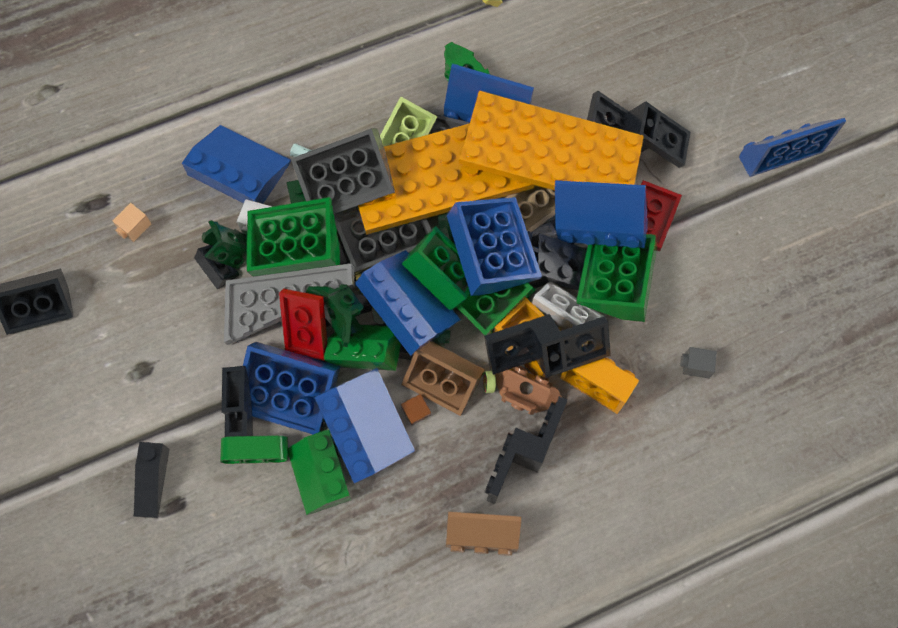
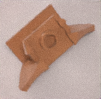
(537, 401)

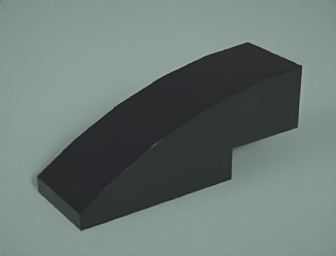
(236, 402)

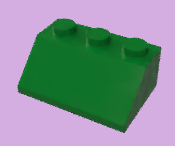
(439, 268)
(489, 309)
(367, 349)
(318, 472)

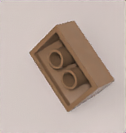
(443, 377)
(483, 533)

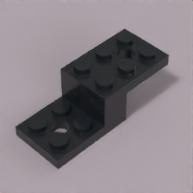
(659, 130)
(554, 260)
(551, 348)
(525, 449)

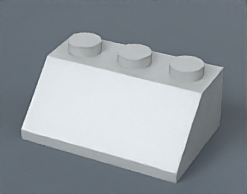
(563, 307)

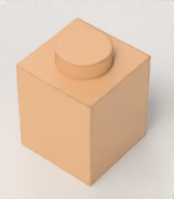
(131, 222)

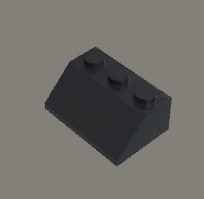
(34, 301)

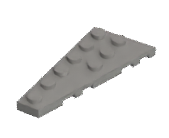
(255, 301)

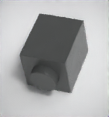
(698, 362)

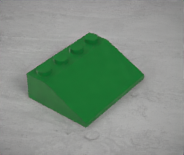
(292, 238)
(618, 279)

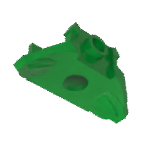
(460, 56)

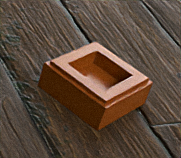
(416, 409)

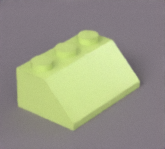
(407, 123)

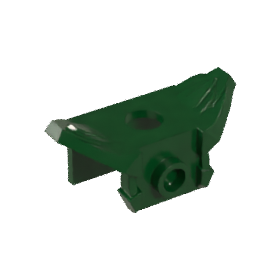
(224, 247)
(340, 309)

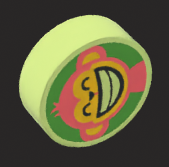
(489, 382)

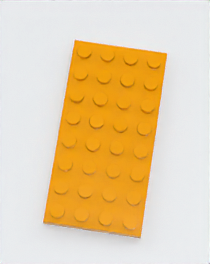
(546, 145)
(431, 181)

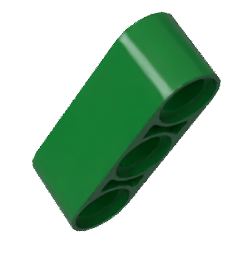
(254, 449)

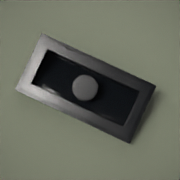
(215, 271)

